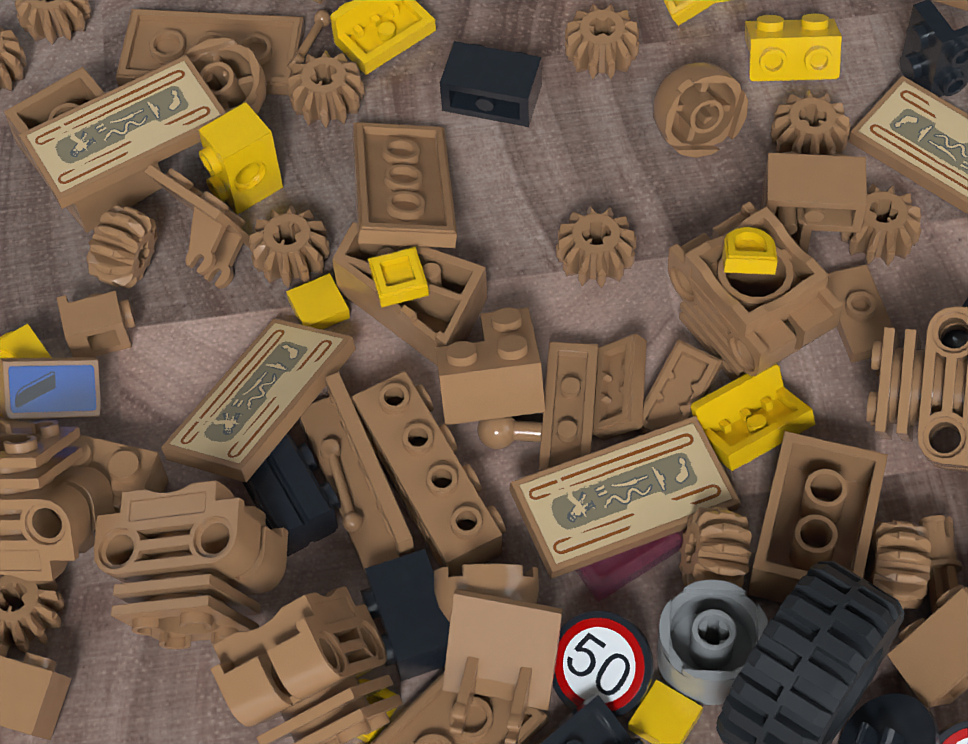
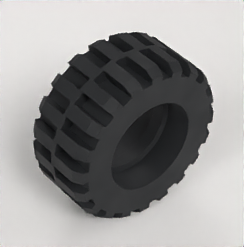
(811, 661)

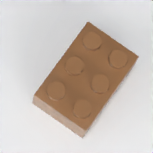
(55, 100)
(816, 512)

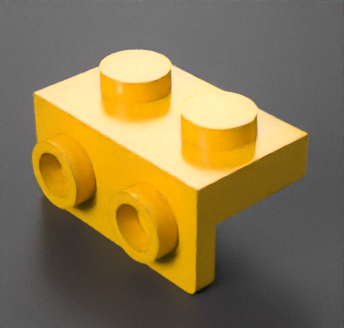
(379, 30)
(793, 48)
(751, 416)

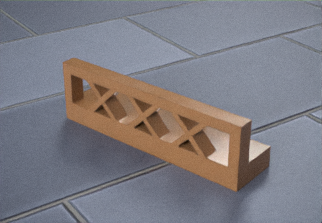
(383, 526)

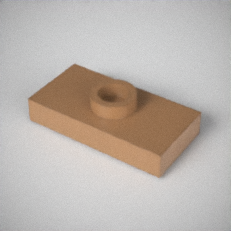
(862, 311)
(682, 381)
(620, 387)

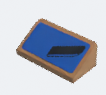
(49, 388)

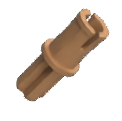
(943, 556)

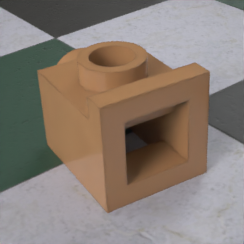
(96, 324)

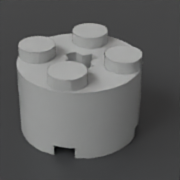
(703, 613)

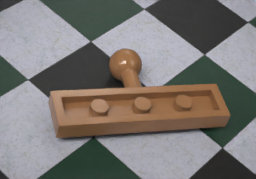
(568, 409)

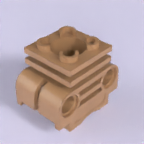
(751, 317)
(923, 387)
(45, 501)
(189, 562)
(307, 672)

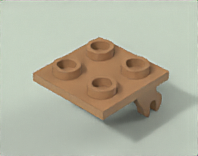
(214, 228)
(501, 652)

